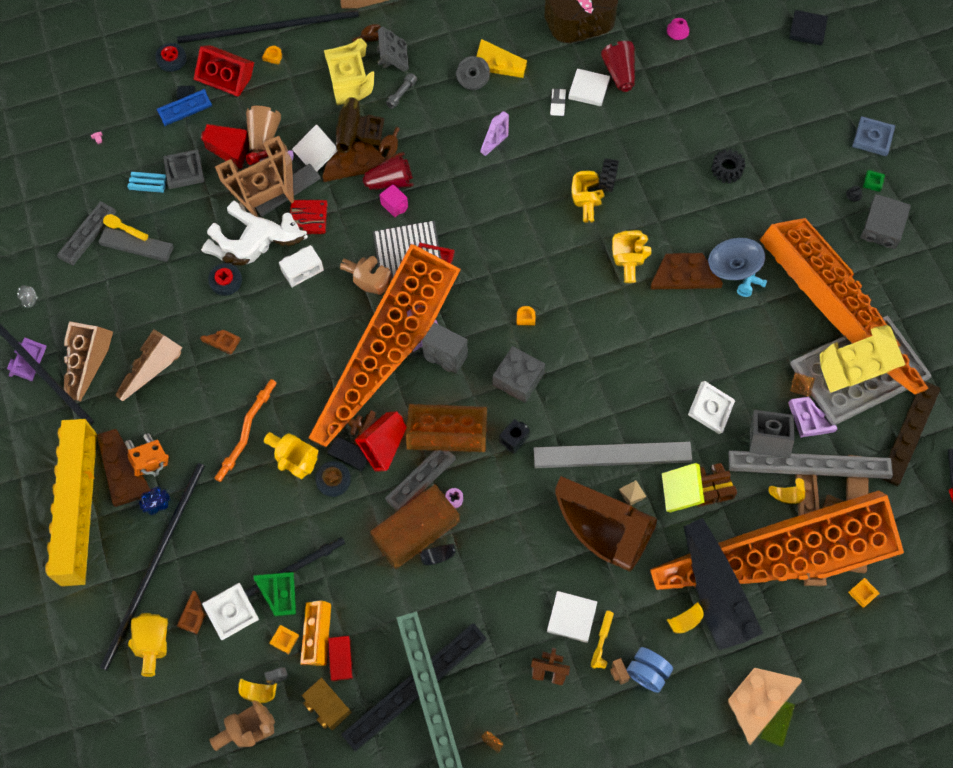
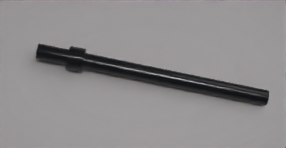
(325, 550)

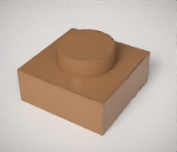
(619, 671)

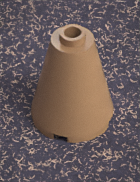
(261, 126)

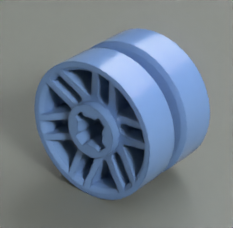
(649, 669)

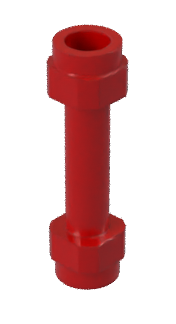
(253, 157)

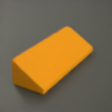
(316, 633)

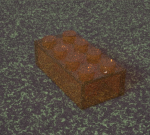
(446, 428)
(415, 526)

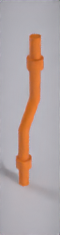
(229, 462)

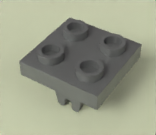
(392, 50)
(183, 169)

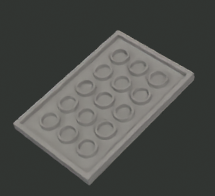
(855, 399)

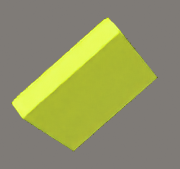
(683, 487)

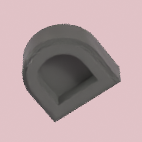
(276, 675)

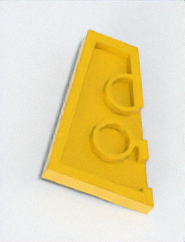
(501, 61)

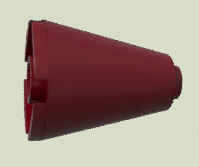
(621, 64)
(392, 171)

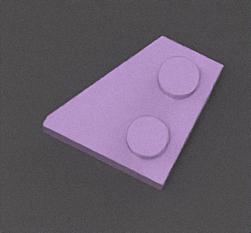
(809, 418)

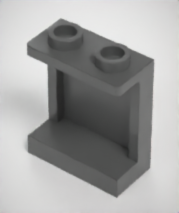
(885, 221)

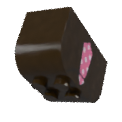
(580, 19)

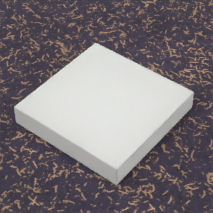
(589, 87)
(315, 148)
(711, 407)
(230, 611)
(572, 617)

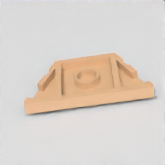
(760, 699)

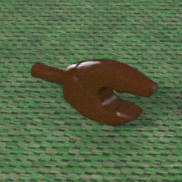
(369, 33)
(390, 142)

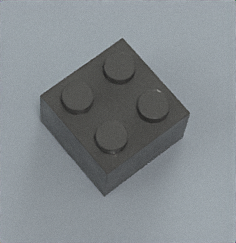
(445, 348)
(518, 374)
(771, 434)

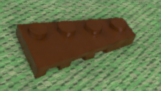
(120, 474)

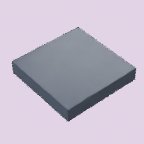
(873, 136)

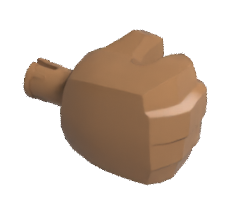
(362, 277)
(246, 728)

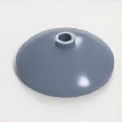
(736, 258)

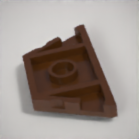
(356, 162)
(685, 272)

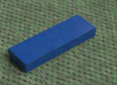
(184, 107)

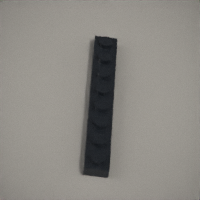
(406, 693)

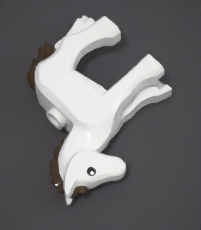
(255, 237)

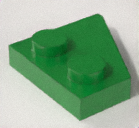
(278, 592)

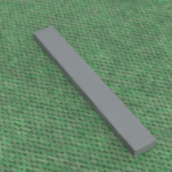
(612, 454)
(812, 465)

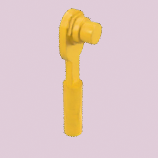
(114, 222)
(597, 661)

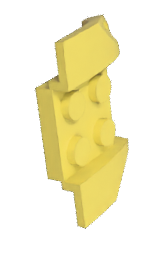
(348, 71)
(861, 359)

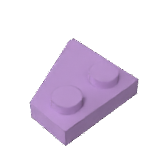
(496, 133)

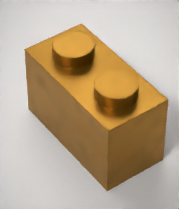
(326, 705)

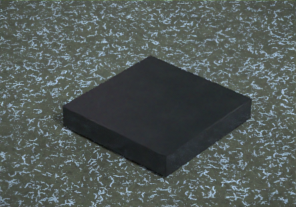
(808, 27)

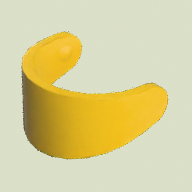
(789, 495)
(687, 620)
(258, 692)

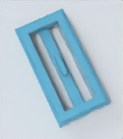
(147, 179)

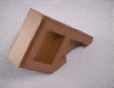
(222, 340)
(192, 615)

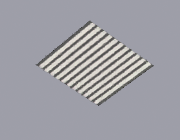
(394, 243)

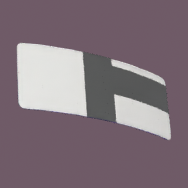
(558, 102)

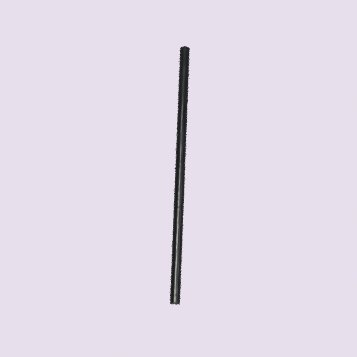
(268, 26)
(45, 375)
(152, 567)

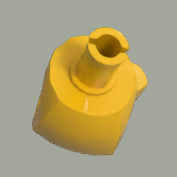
(588, 200)
(630, 252)
(293, 454)
(149, 640)

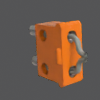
(147, 457)

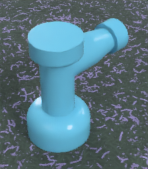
(745, 288)

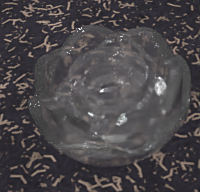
(27, 296)

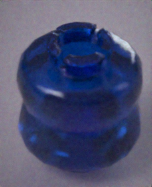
(154, 500)

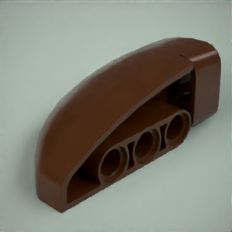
(605, 524)

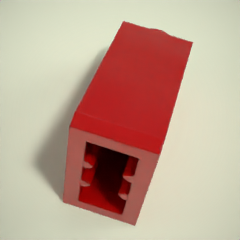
(226, 143)
(382, 440)

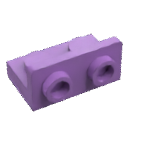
(19, 366)

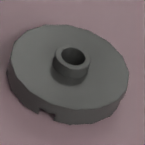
(467, 67)

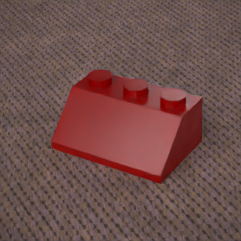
(223, 70)

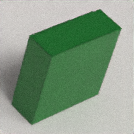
(873, 180)

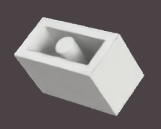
(301, 266)

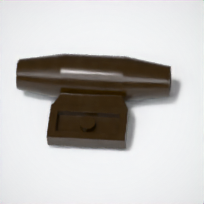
(353, 126)

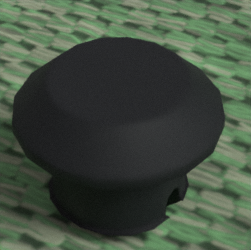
(854, 193)

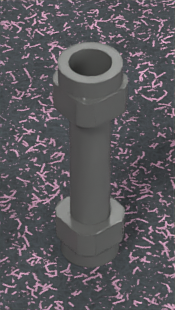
(393, 100)

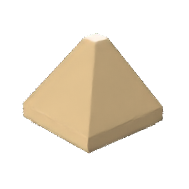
(632, 493)

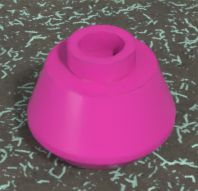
(678, 29)

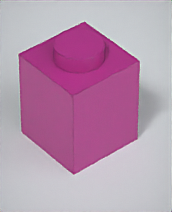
(394, 200)

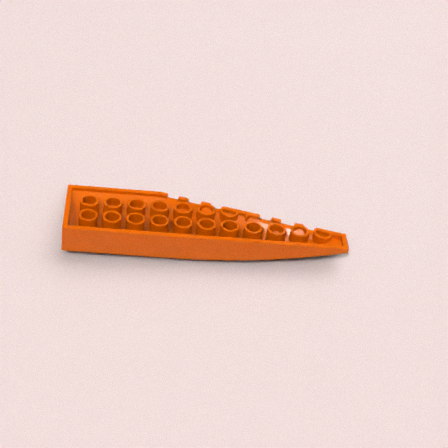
(831, 287)
(388, 337)
(812, 543)

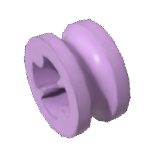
(451, 492)

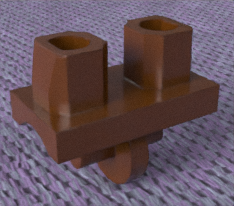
(361, 427)
(560, 670)

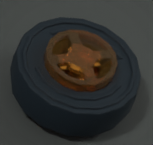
(328, 473)

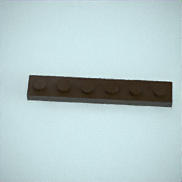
(911, 431)

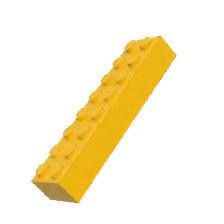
(71, 503)

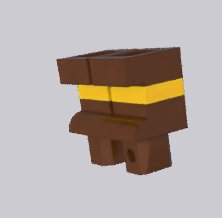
(717, 486)

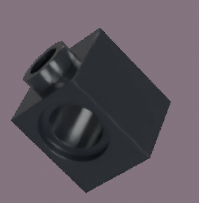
(510, 442)

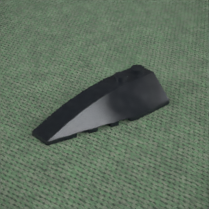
(719, 591)

